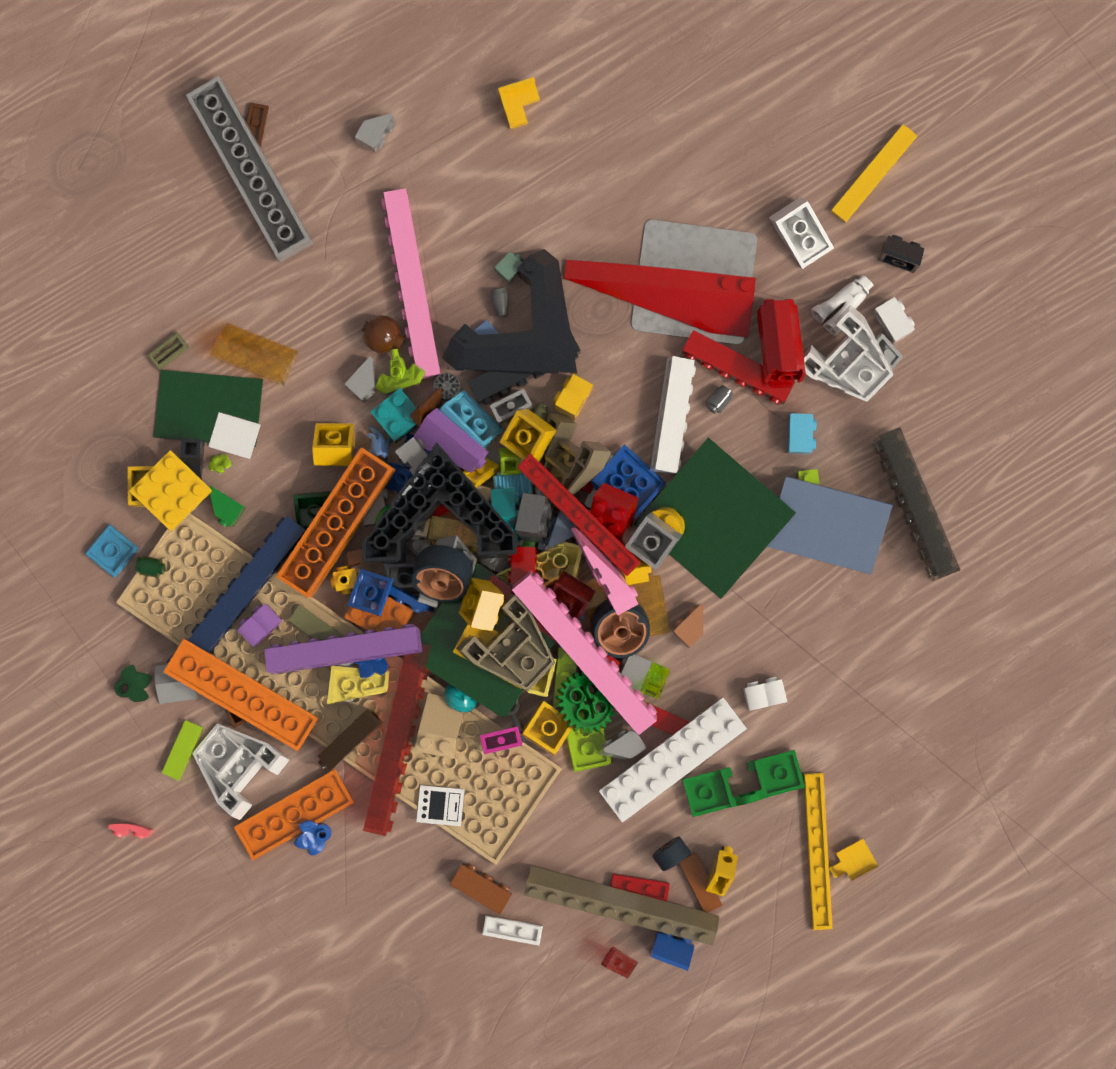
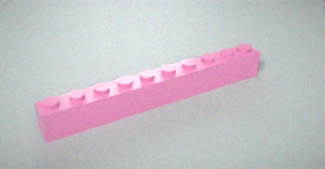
(411, 282)
(584, 652)

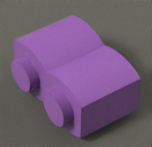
(259, 625)

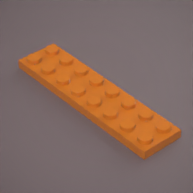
(240, 694)

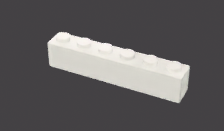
(672, 415)

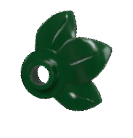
(136, 684)

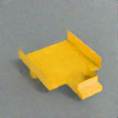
(854, 861)

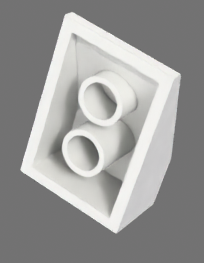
(801, 232)

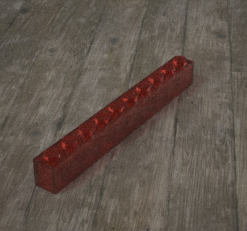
(396, 743)

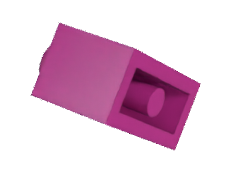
(501, 740)

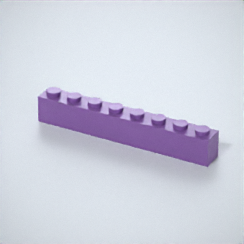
(343, 650)

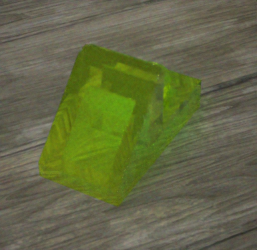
(655, 681)

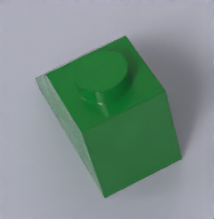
(226, 508)

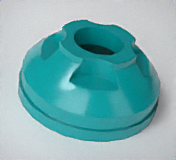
(458, 700)

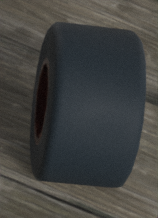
(671, 853)

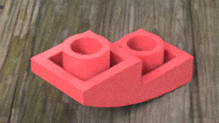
(125, 829)

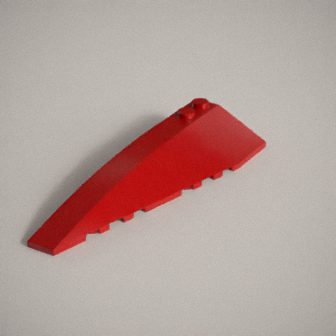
(697, 298)

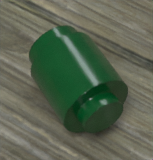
(150, 566)

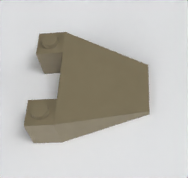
(566, 461)
(516, 651)

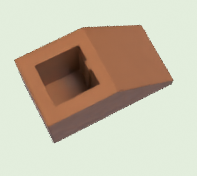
(692, 627)

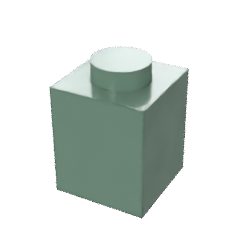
(508, 266)

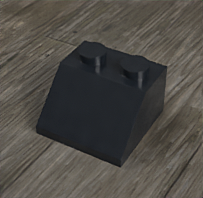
(901, 253)

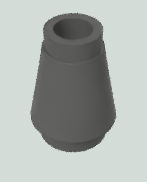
(500, 301)

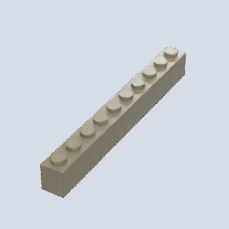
(622, 905)

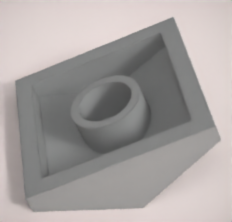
(170, 689)

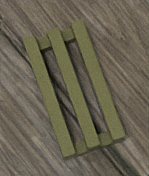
(156, 361)

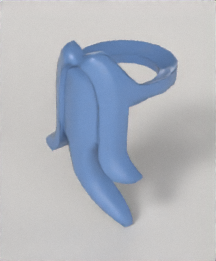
(378, 444)

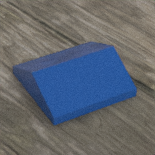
(370, 592)

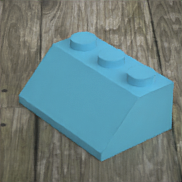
(472, 419)

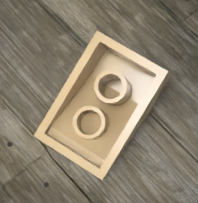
(438, 728)

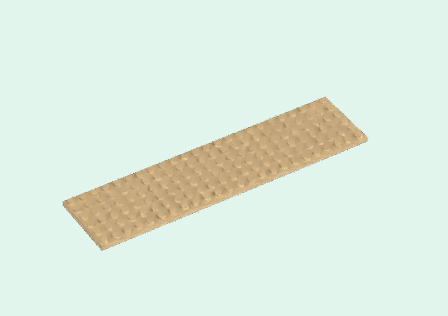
(497, 786)

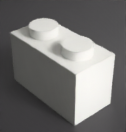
(894, 320)

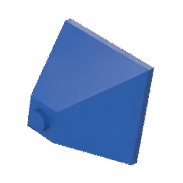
(632, 476)

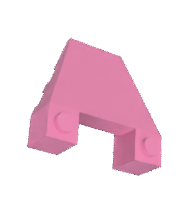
(607, 575)

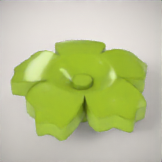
(220, 462)

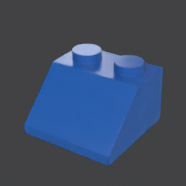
(672, 950)

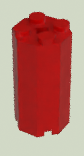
(781, 342)

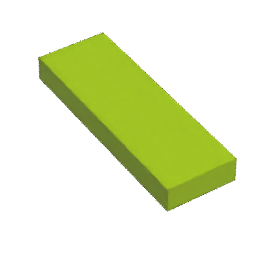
(182, 750)

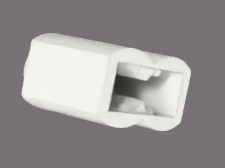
(765, 694)

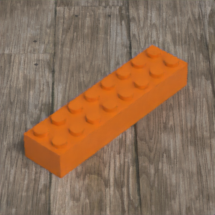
(336, 523)

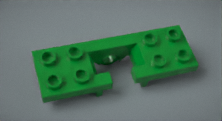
(712, 791)

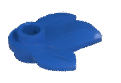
(399, 478)
(369, 667)
(310, 836)

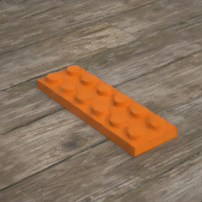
(282, 820)

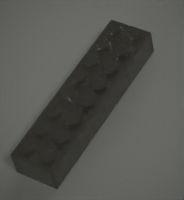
(916, 504)

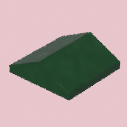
(308, 505)

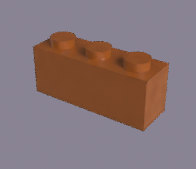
(481, 887)

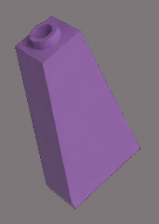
(452, 439)

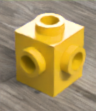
(344, 572)

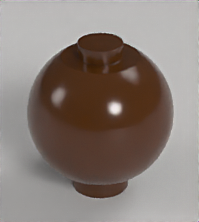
(382, 334)

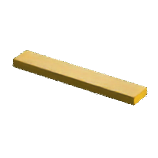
(874, 173)

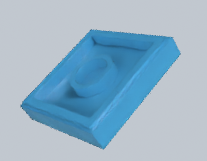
(112, 551)

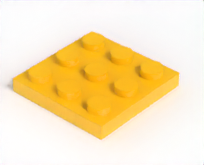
(170, 491)

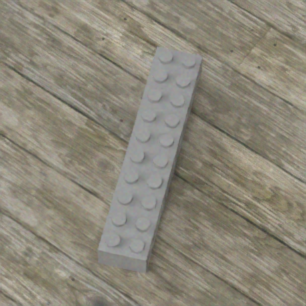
(249, 169)

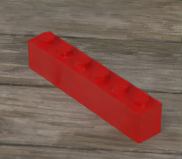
(733, 365)

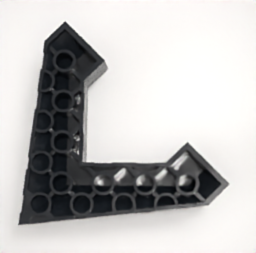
(541, 350)
(433, 484)

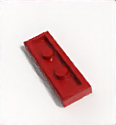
(641, 886)

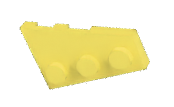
(348, 685)

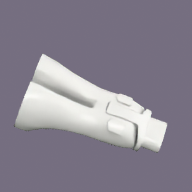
(851, 294)

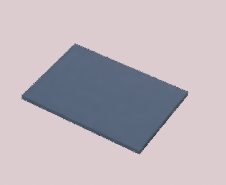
(832, 525)

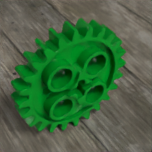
(571, 708)

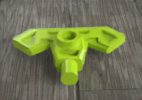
(399, 375)

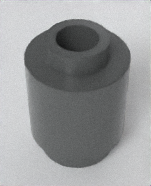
(719, 399)

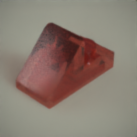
(619, 962)

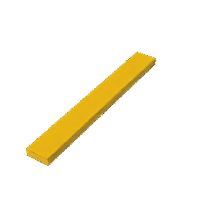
(817, 851)

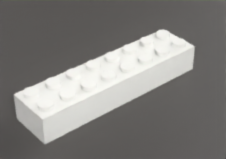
(672, 759)

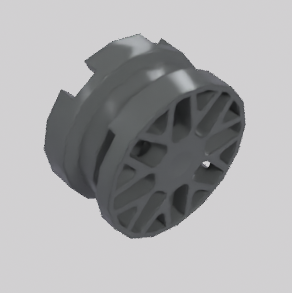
(449, 384)

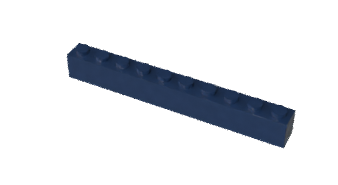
(247, 585)

